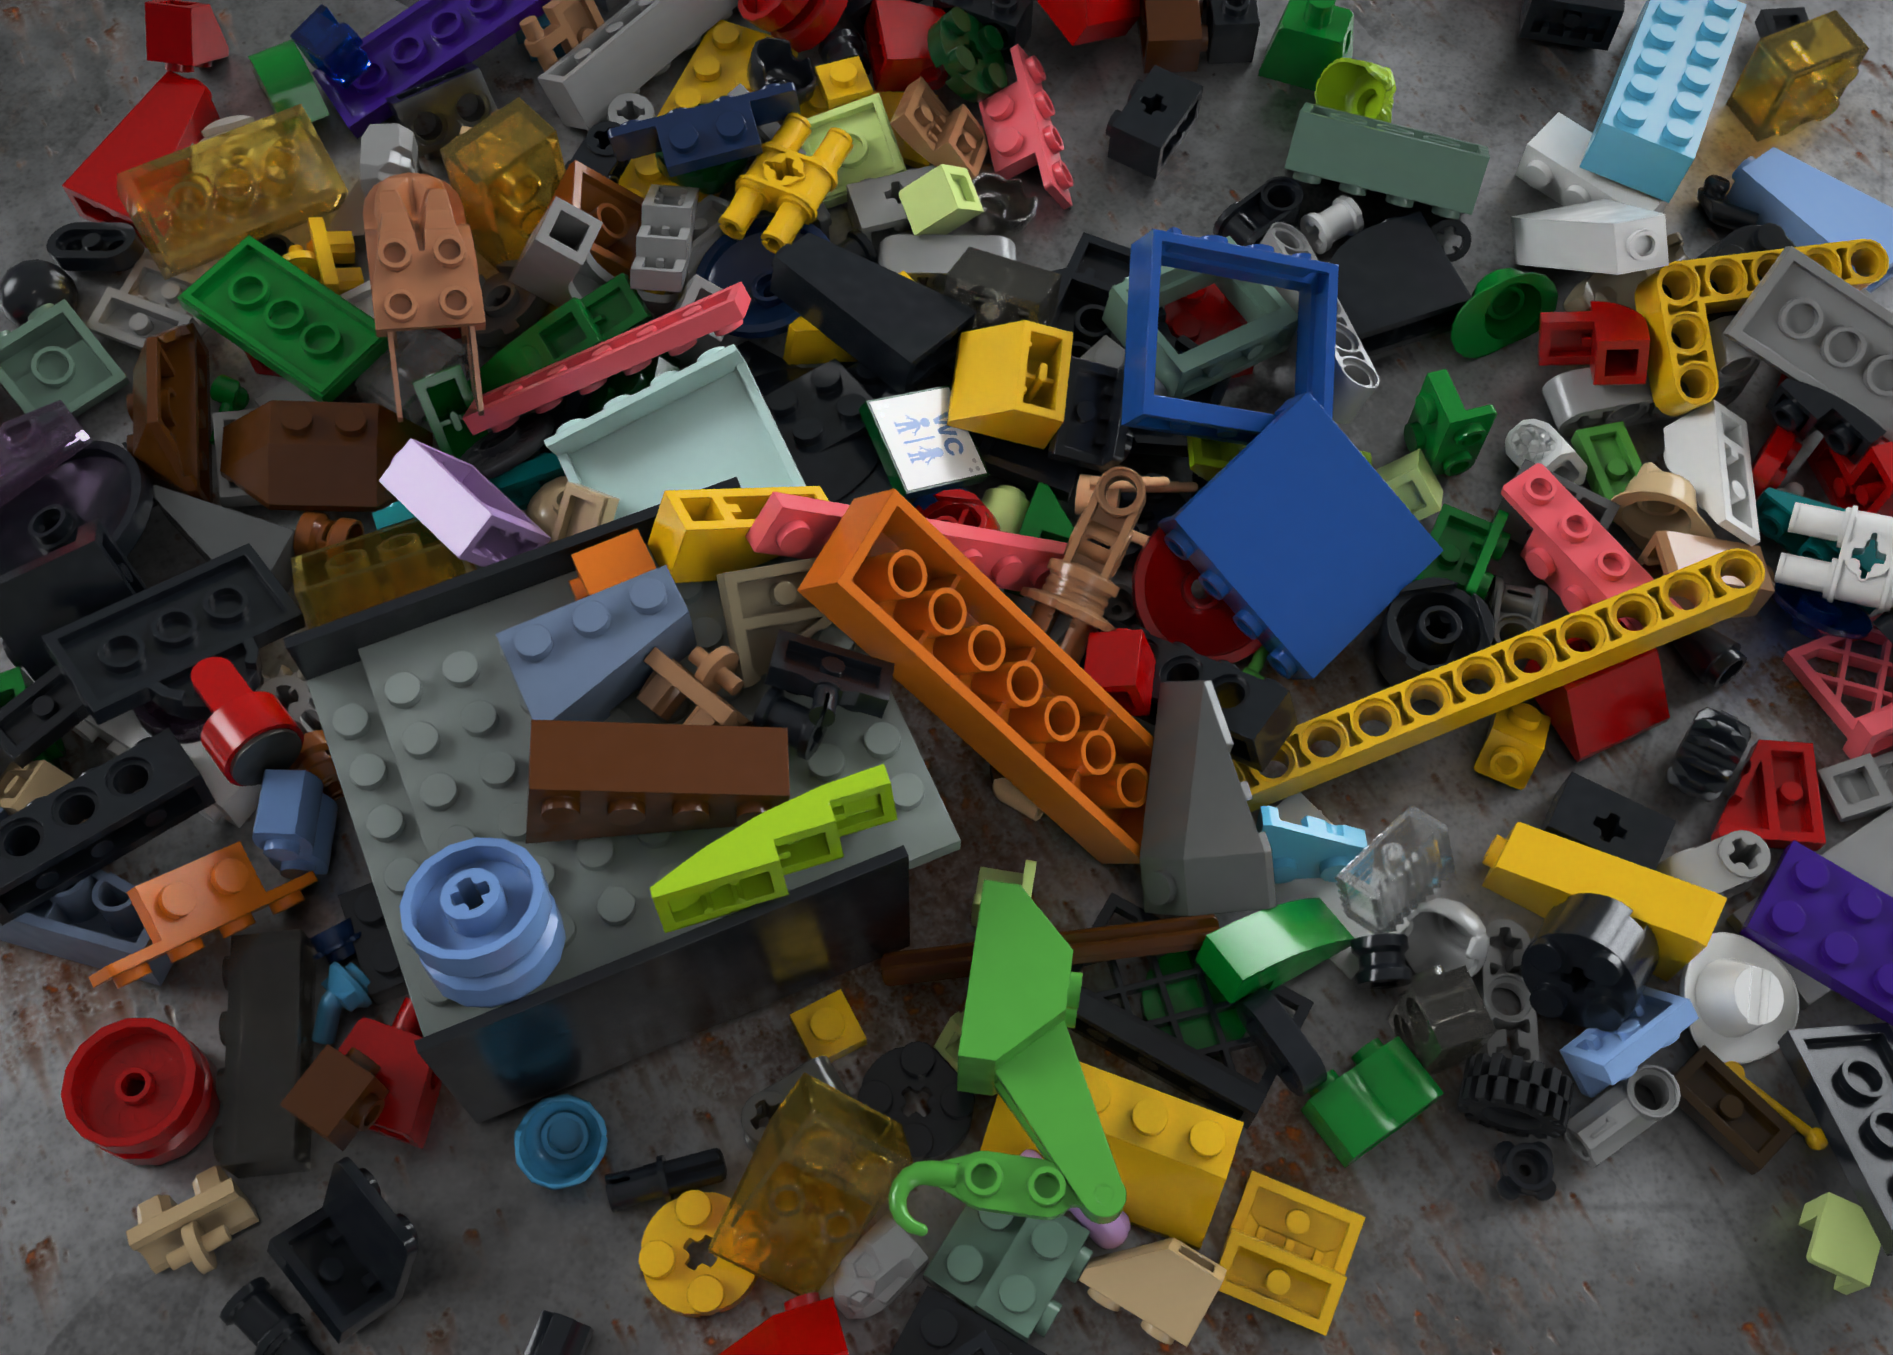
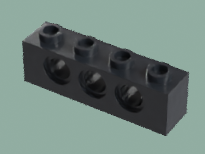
(1255, 709)
(116, 821)

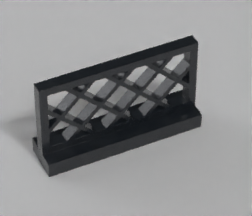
(1166, 1055)

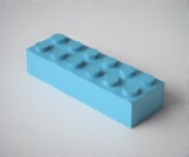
(1663, 94)

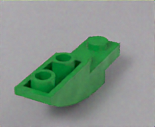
(567, 331)

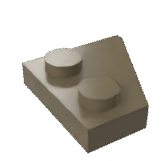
(758, 605)

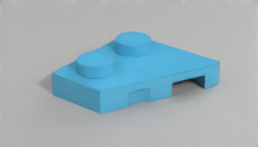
(1309, 849)

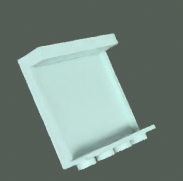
(679, 436)

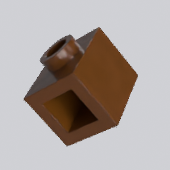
(338, 1095)

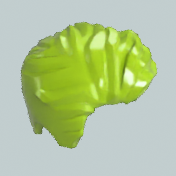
(1357, 88)

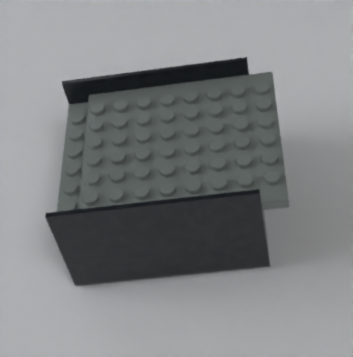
(439, 754)

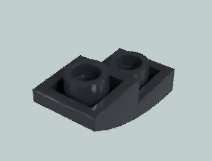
(1808, 408)

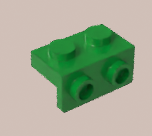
(1443, 427)
(1467, 548)

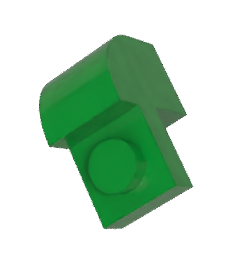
(287, 80)

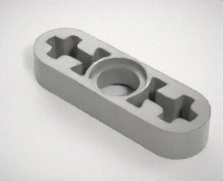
(1524, 1041)

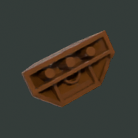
(173, 412)
(316, 454)

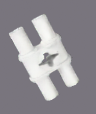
(1841, 577)

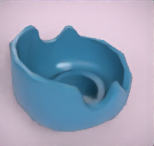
(560, 1141)

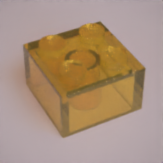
(1797, 76)

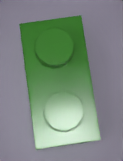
(1609, 457)

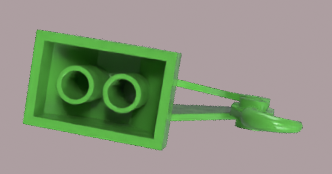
(1021, 1048)

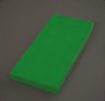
(285, 320)

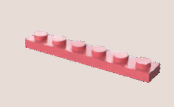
(626, 352)

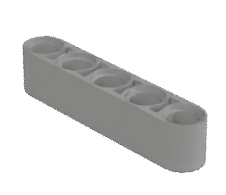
(1354, 372)

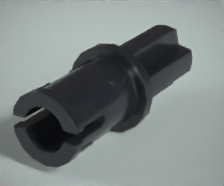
(664, 1178)

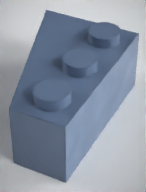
(594, 650)

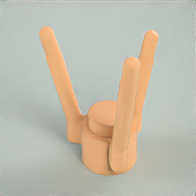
(1087, 484)

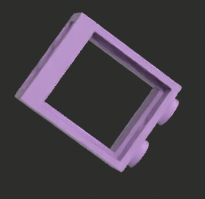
(460, 505)

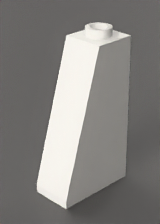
(1592, 238)

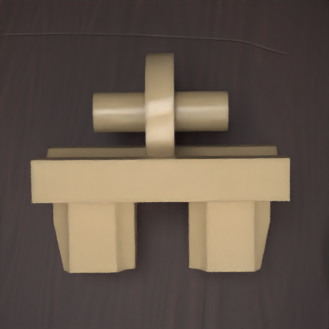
(192, 1230)

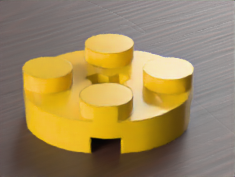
(665, 1258)

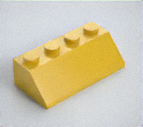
(1163, 1147)

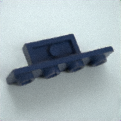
(708, 132)

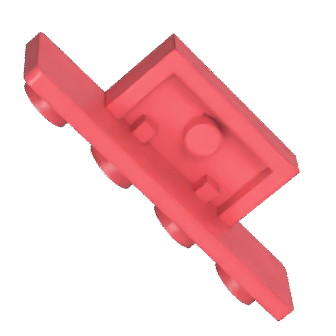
(1022, 130)
(1570, 545)

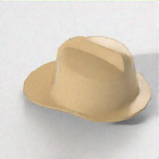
(1658, 503)

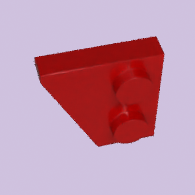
(1776, 796)

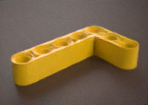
(1695, 298)

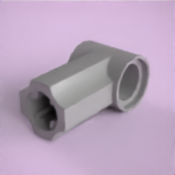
(1619, 1117)

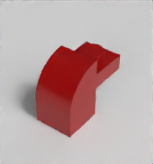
(1606, 337)

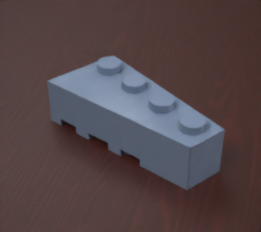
(86, 925)

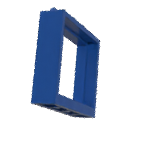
(1251, 263)

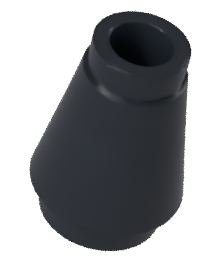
(1711, 656)

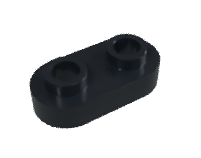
(95, 246)

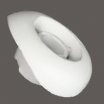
(1740, 998)

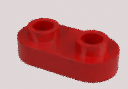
(1773, 460)

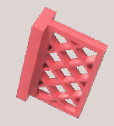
(1866, 733)

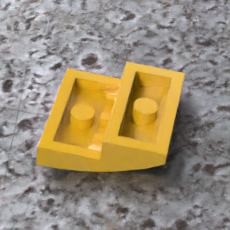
(1289, 1251)

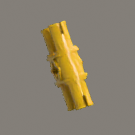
(786, 183)

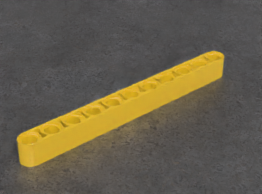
(1509, 685)

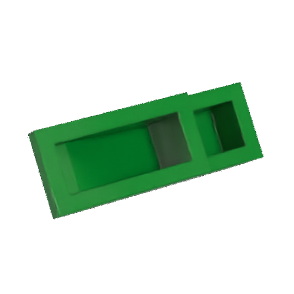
(1271, 947)

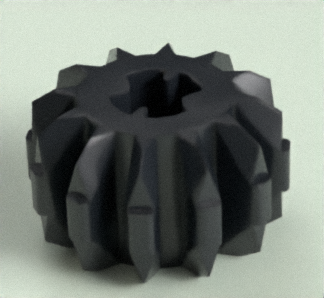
(1708, 754)

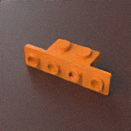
(195, 901)

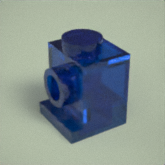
(331, 47)

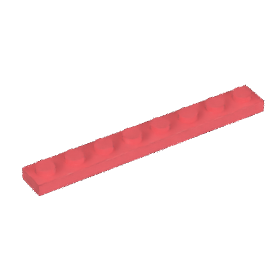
(802, 526)

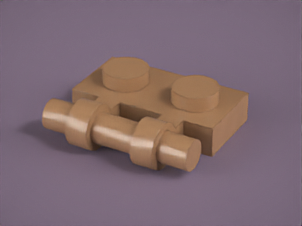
(569, 25)

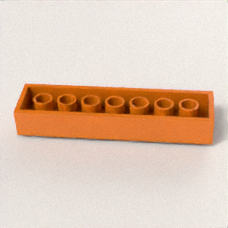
(986, 671)

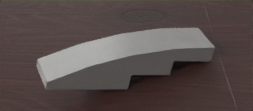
(664, 238)

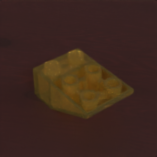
(810, 1187)

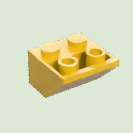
(1011, 382)

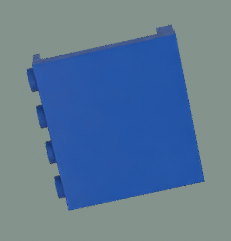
(1301, 539)

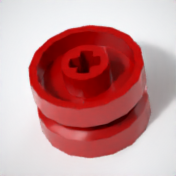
(799, 21)
(141, 1091)

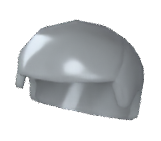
(1445, 935)

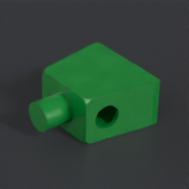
(1307, 41)

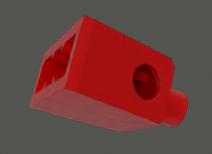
(899, 46)
(403, 1072)

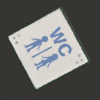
(918, 446)

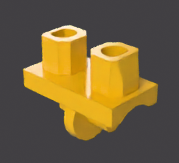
(322, 254)

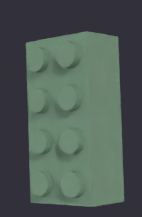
(1387, 159)

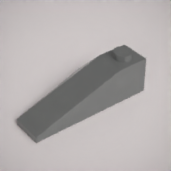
(1197, 828)

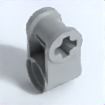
(1714, 864)

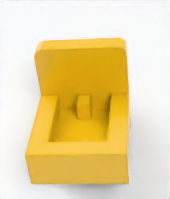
(1513, 745)

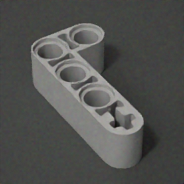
(1580, 404)

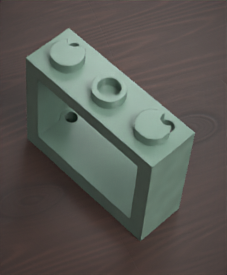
(1266, 334)

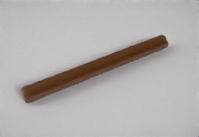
(1088, 946)

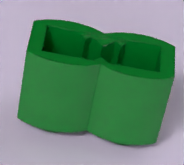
(1371, 1099)

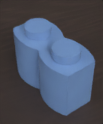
(295, 822)

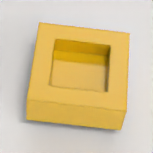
(843, 82)
(828, 1027)

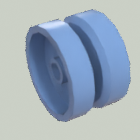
(483, 922)

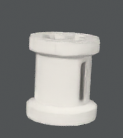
(1332, 224)

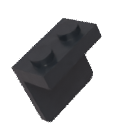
(349, 1254)

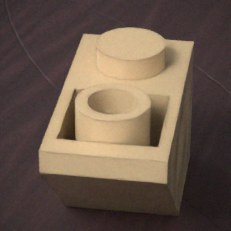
(1158, 1283)

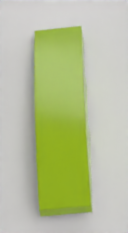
(753, 858)

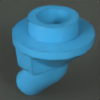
(345, 989)

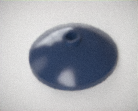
(749, 261)

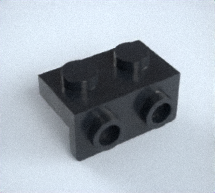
(1092, 418)

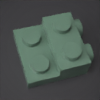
(57, 360)
(1010, 1267)

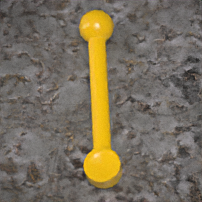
(1813, 1137)

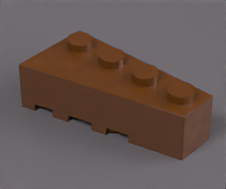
(1171, 34)
(650, 777)

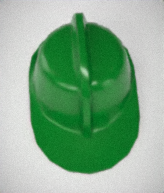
(1502, 311)

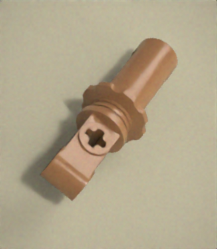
(1082, 579)

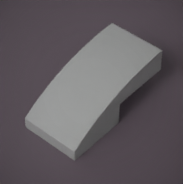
(1859, 786)

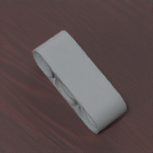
(931, 256)

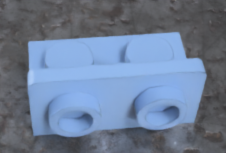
(1606, 1058)

